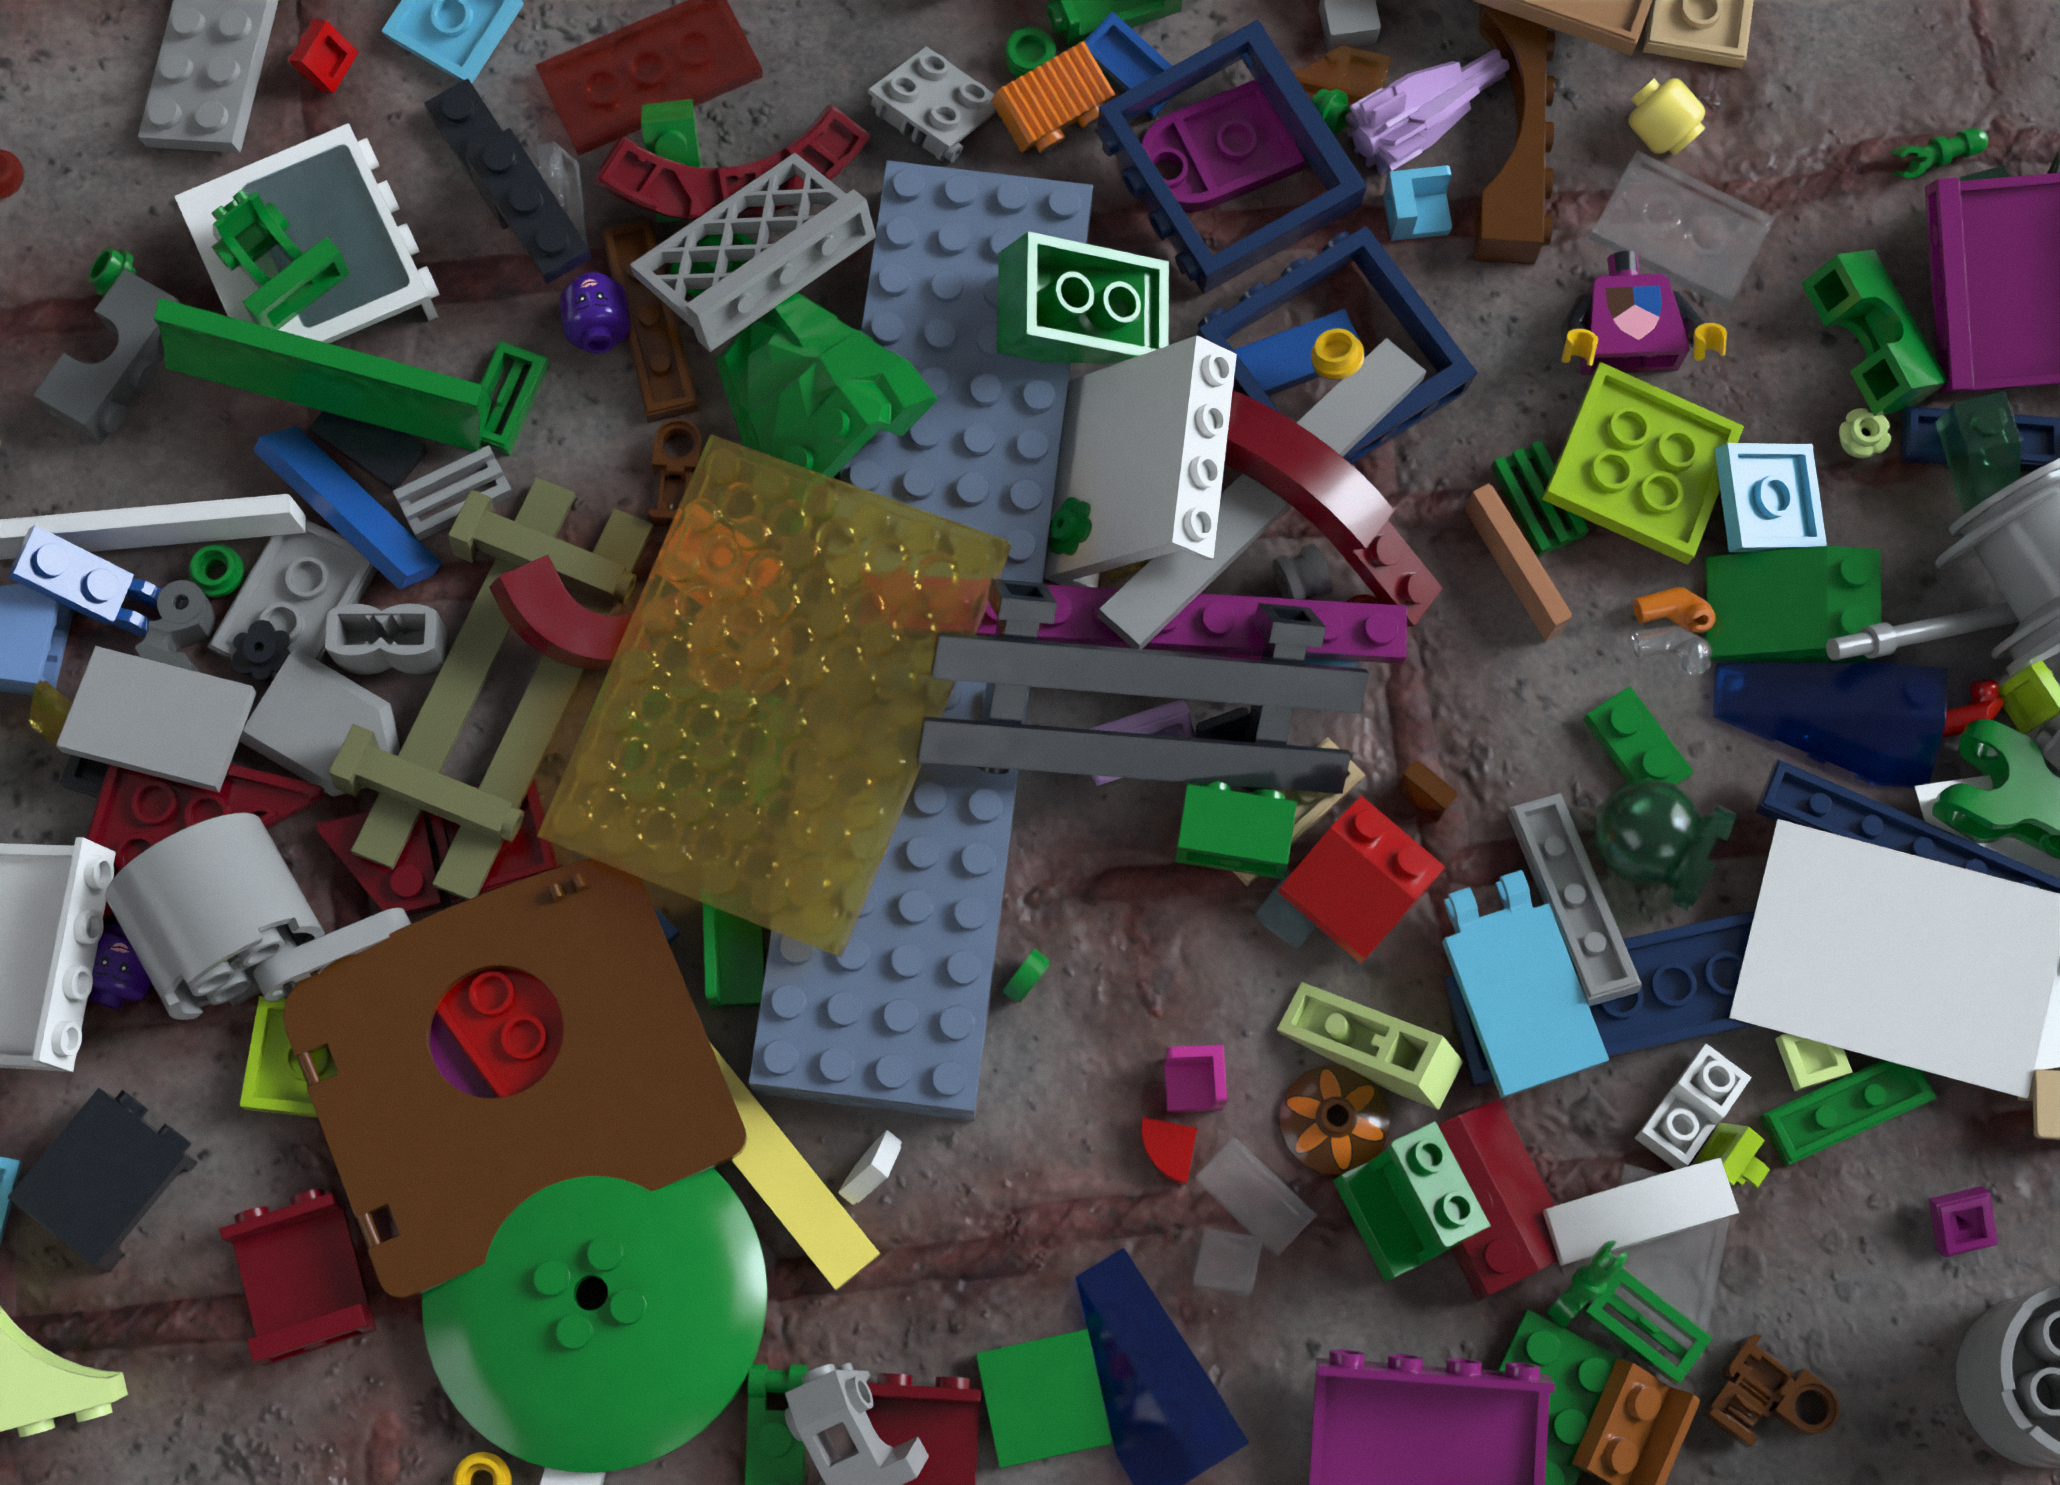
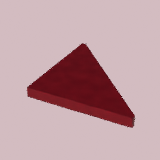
(145, 809)

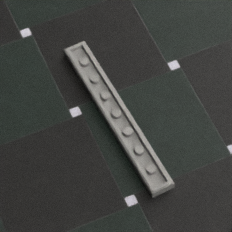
(1249, 508)

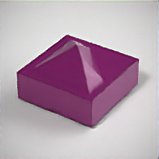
(1963, 1221)

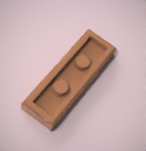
(1518, 562)

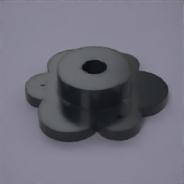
(260, 664)

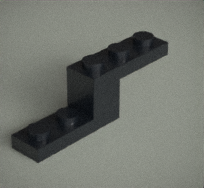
(508, 181)

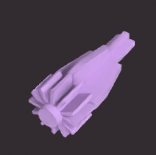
(1418, 109)

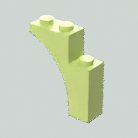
(45, 1386)

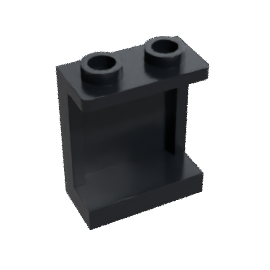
(102, 1176)

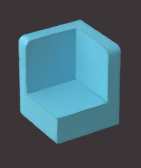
(1418, 203)

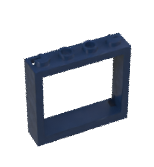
(1298, 114)
(1362, 247)

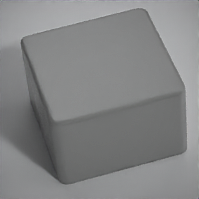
(1349, 23)

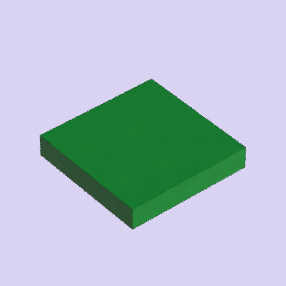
(1043, 1398)

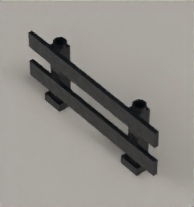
(1269, 685)

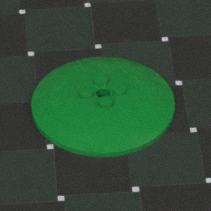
(617, 1379)

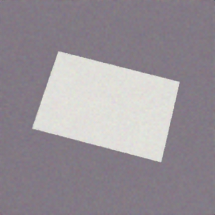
(1901, 958)

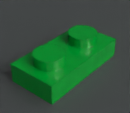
(1636, 740)

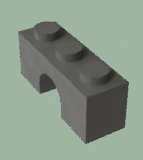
(97, 395)

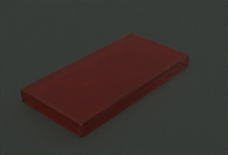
(667, 57)

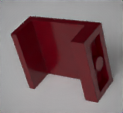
(300, 1276)
(939, 1415)

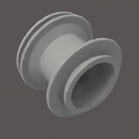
(2020, 547)

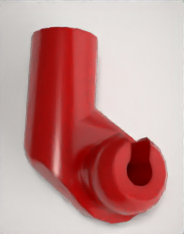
(1985, 704)

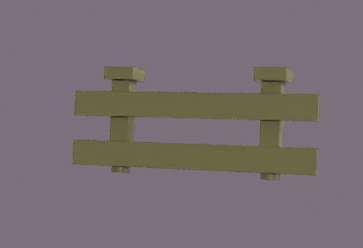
(413, 777)

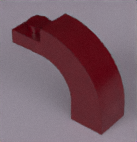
(553, 621)

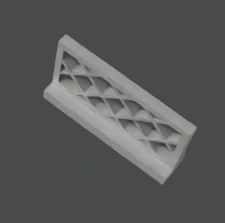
(772, 269)

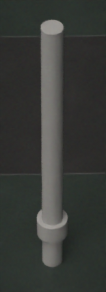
(1883, 638)

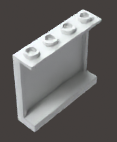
(1146, 456)
(48, 948)

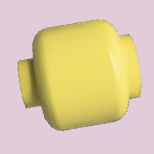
(1666, 116)

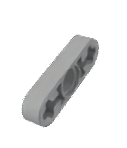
(283, 971)

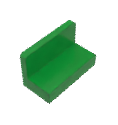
(732, 960)

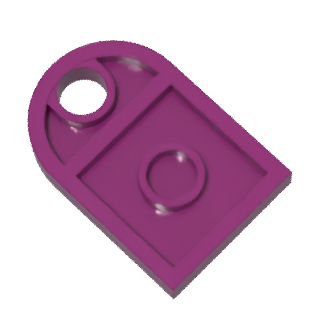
(1223, 147)

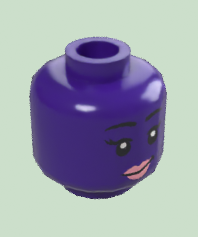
(594, 311)
(117, 971)

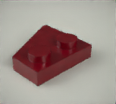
(406, 885)

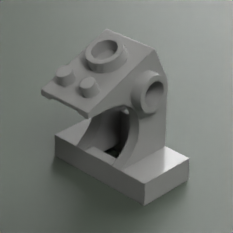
(844, 1396)

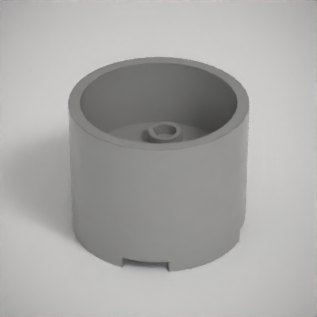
(210, 911)
(2013, 1378)

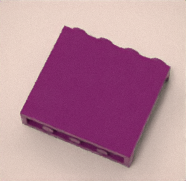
(1995, 280)
(1427, 1422)

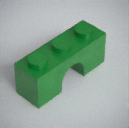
(1860, 296)

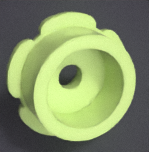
(1855, 442)

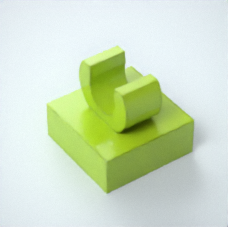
(2031, 697)
(1736, 1148)

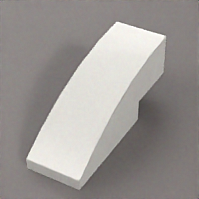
(1641, 1211)

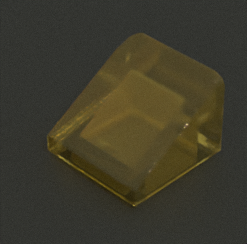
(49, 712)

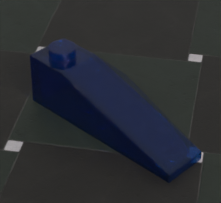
(1858, 716)
(1156, 1394)

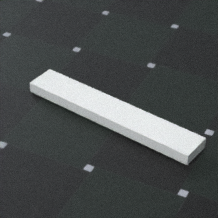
(162, 524)

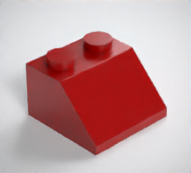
(1361, 879)

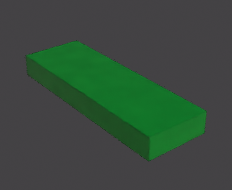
(1845, 1109)

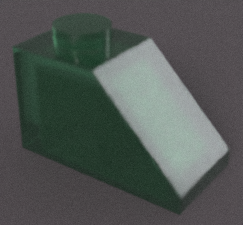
(1980, 447)

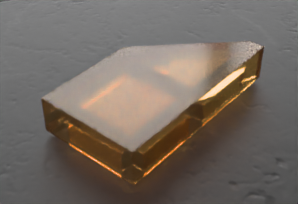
(1346, 69)

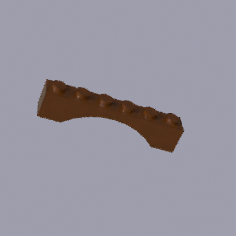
(1511, 208)

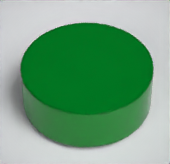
(1028, 49)
(1026, 976)

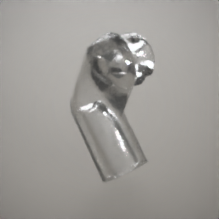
(1675, 640)

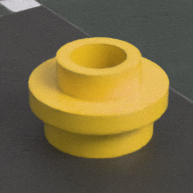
(481, 1461)

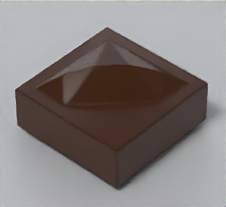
(1426, 790)

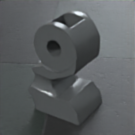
(185, 621)

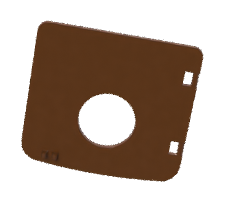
(623, 1100)

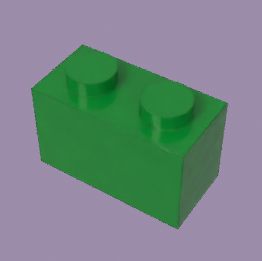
(1236, 830)

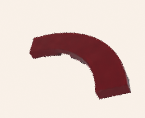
(692, 191)

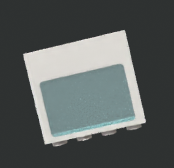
(322, 192)

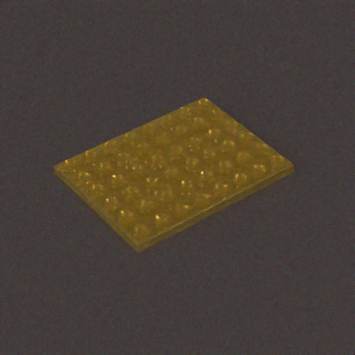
(773, 694)

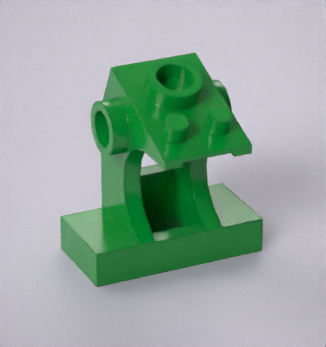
(251, 229)

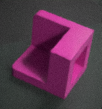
(1195, 1078)

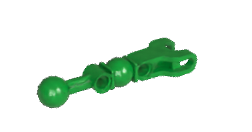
(2023, 793)

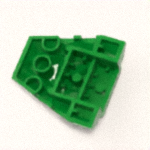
(816, 387)

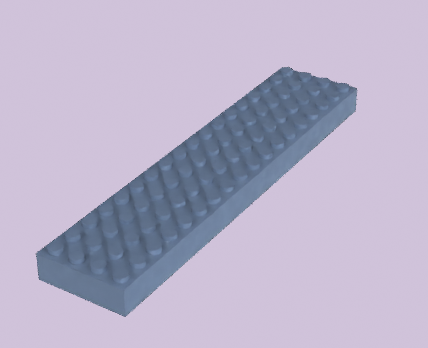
(911, 996)

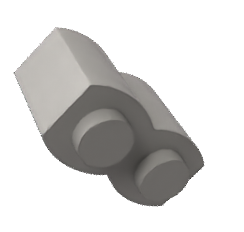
(375, 640)

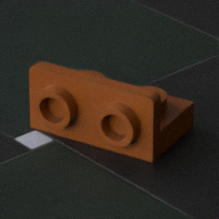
(1635, 1429)

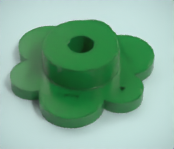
(1070, 526)

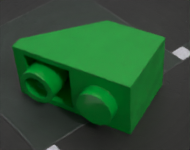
(672, 134)

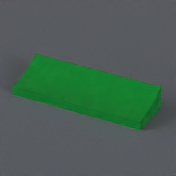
(322, 375)

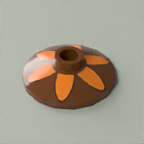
(1316, 1141)

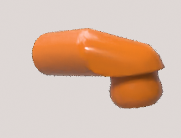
(1678, 606)

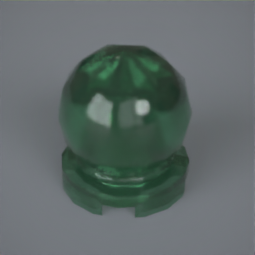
(1656, 836)

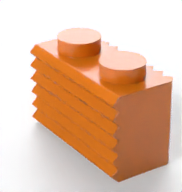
(1053, 98)

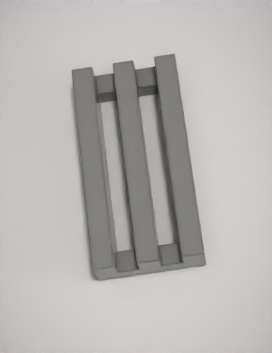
(446, 476)

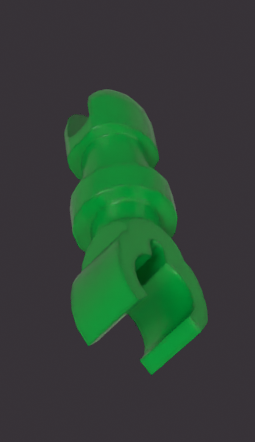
(1941, 151)
(1587, 1284)

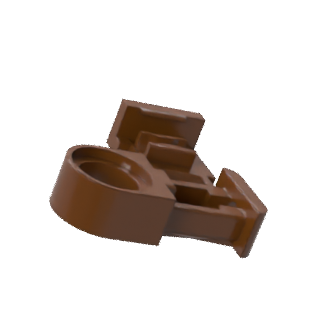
(672, 489)
(1755, 1390)

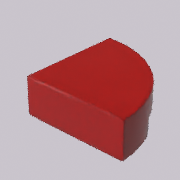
(1169, 1147)

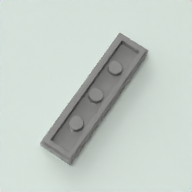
(1575, 898)

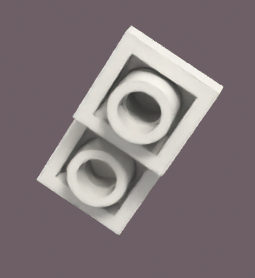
(1693, 1107)

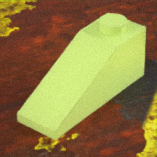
(1373, 1044)

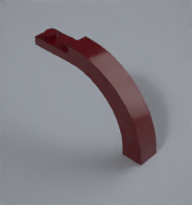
(1332, 498)

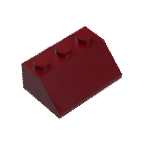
(1509, 1196)

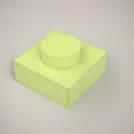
(1811, 1061)

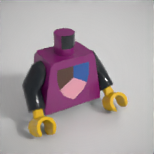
(1635, 323)

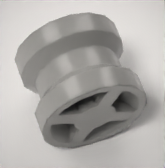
(1303, 574)

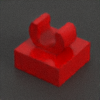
(323, 55)

